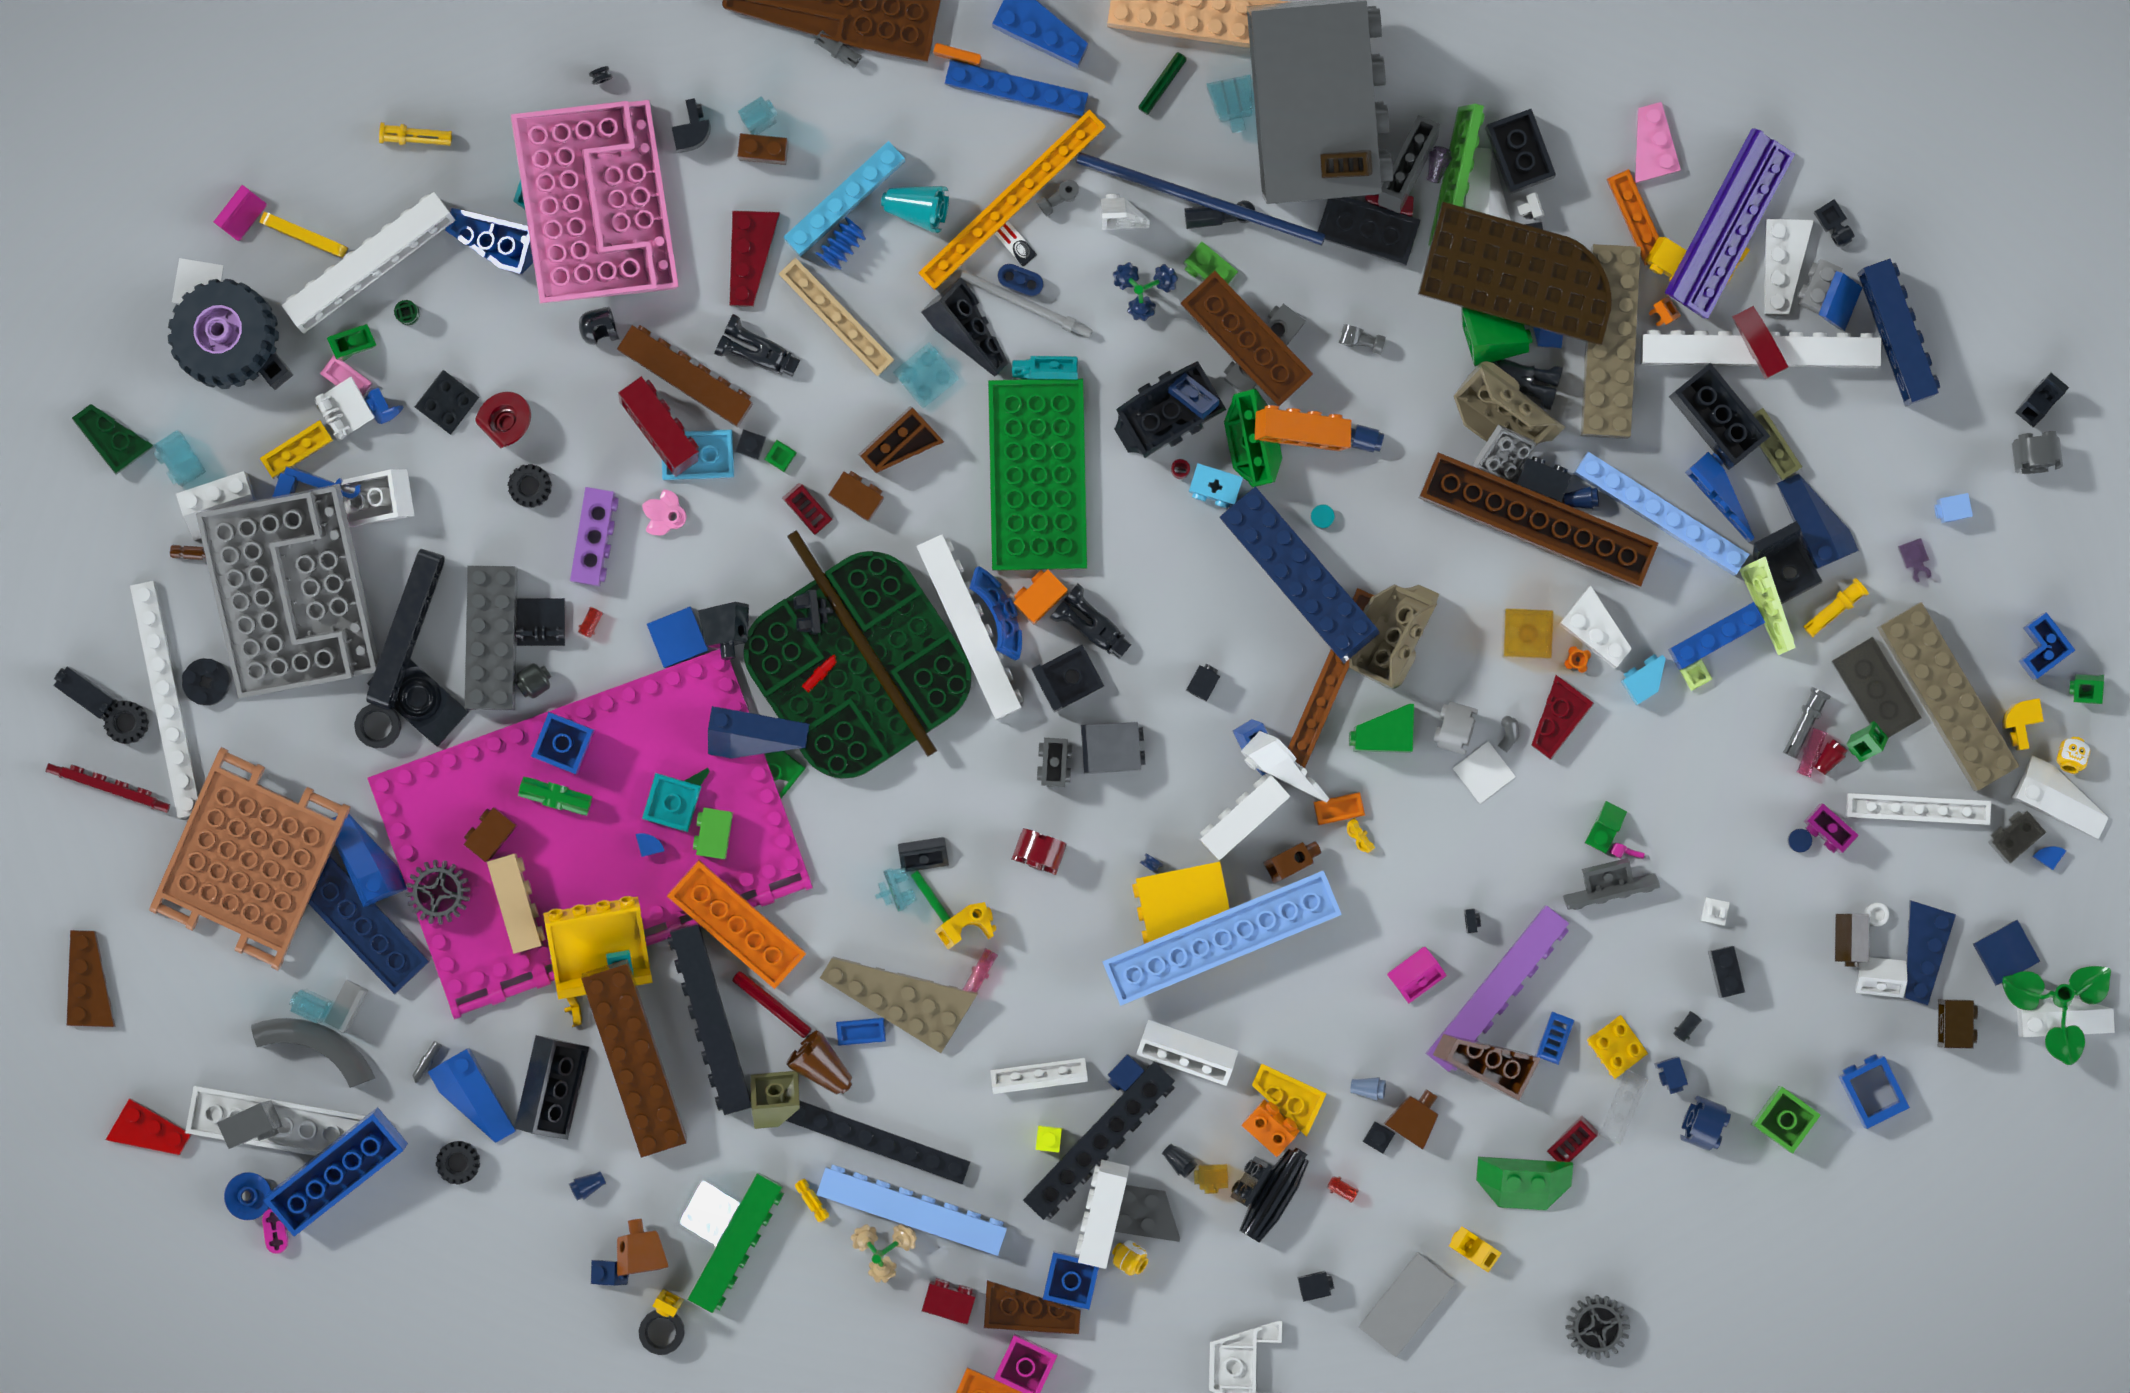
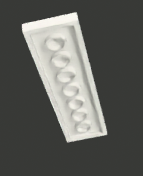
(303, 1127)

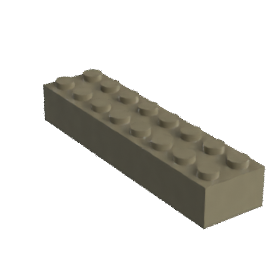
(1611, 366)
(1948, 696)

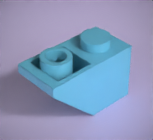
(1645, 681)

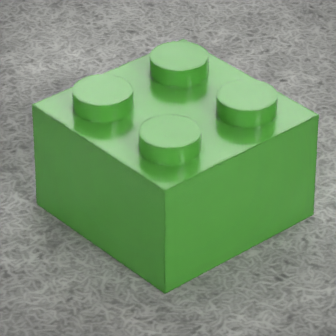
(1785, 1119)

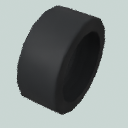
(382, 743)
(650, 1346)

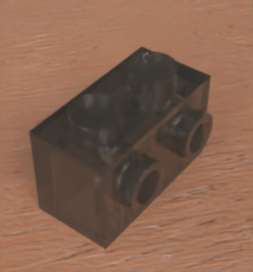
(2016, 836)

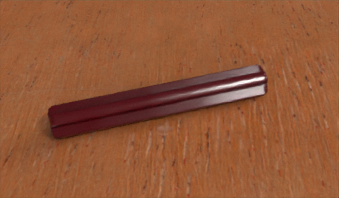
(771, 1004)

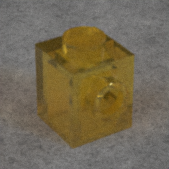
(1211, 1177)

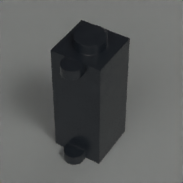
(83, 691)

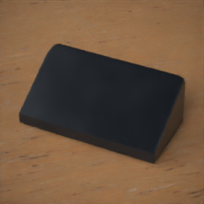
(923, 854)

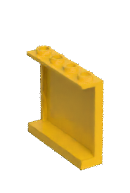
(1179, 899)
(587, 933)

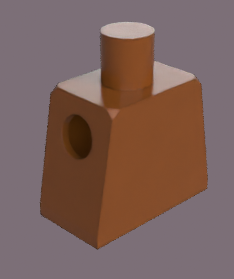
(639, 1251)

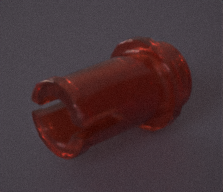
(590, 622)
(1341, 1188)

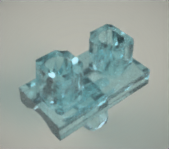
(893, 878)

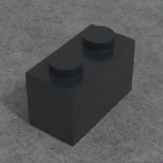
(1544, 479)
(1726, 971)

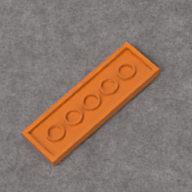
(736, 924)

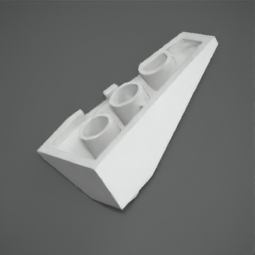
(1485, 188)

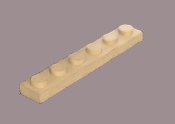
(836, 317)

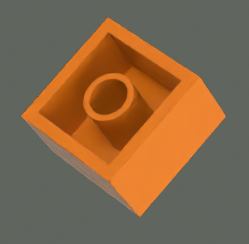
(1039, 596)

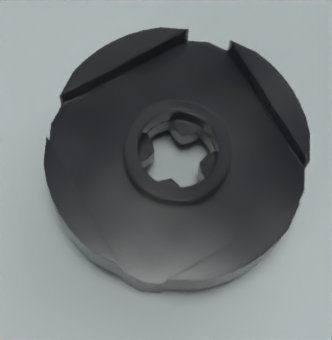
(193, 676)

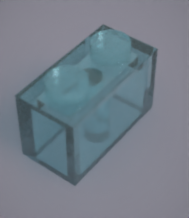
(758, 115)
(179, 458)
(310, 1005)

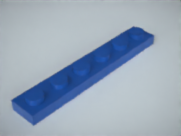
(1016, 88)

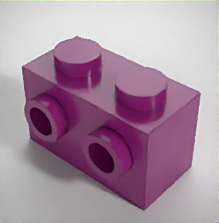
(1831, 828)

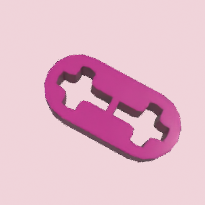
(269, 1233)

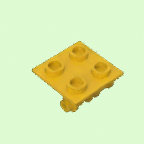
(1617, 1047)

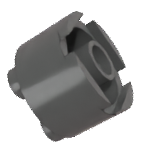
(2037, 453)

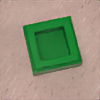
(780, 456)

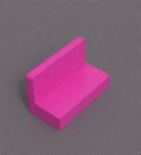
(240, 213)
(1416, 974)

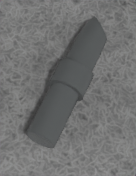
(426, 1061)

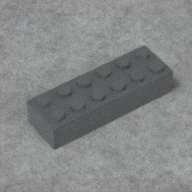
(491, 637)

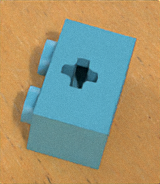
(1228, 482)

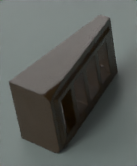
(1367, 163)

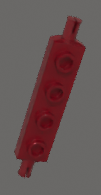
(99, 781)

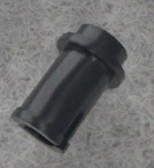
(1687, 1026)

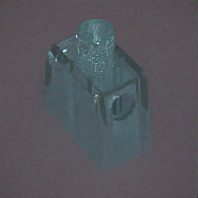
(1232, 100)

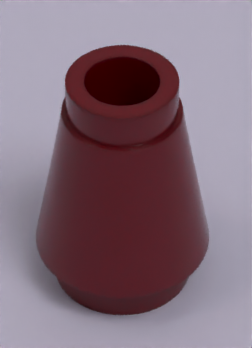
(1830, 756)

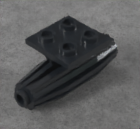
(1268, 1191)

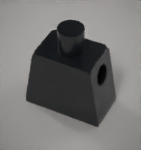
(725, 627)

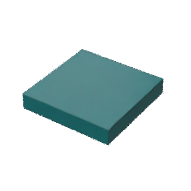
(671, 802)

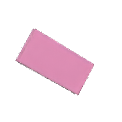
(338, 371)

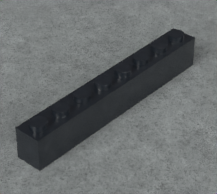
(711, 1019)

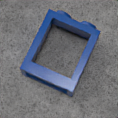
(1884, 1113)

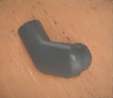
(1511, 731)

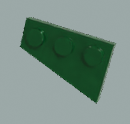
(110, 439)

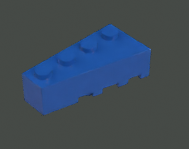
(1040, 29)

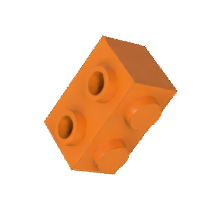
(1271, 1127)

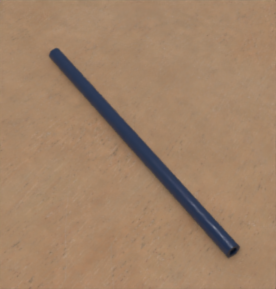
(1201, 198)

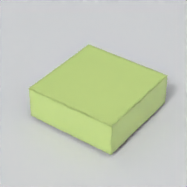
(1696, 674)

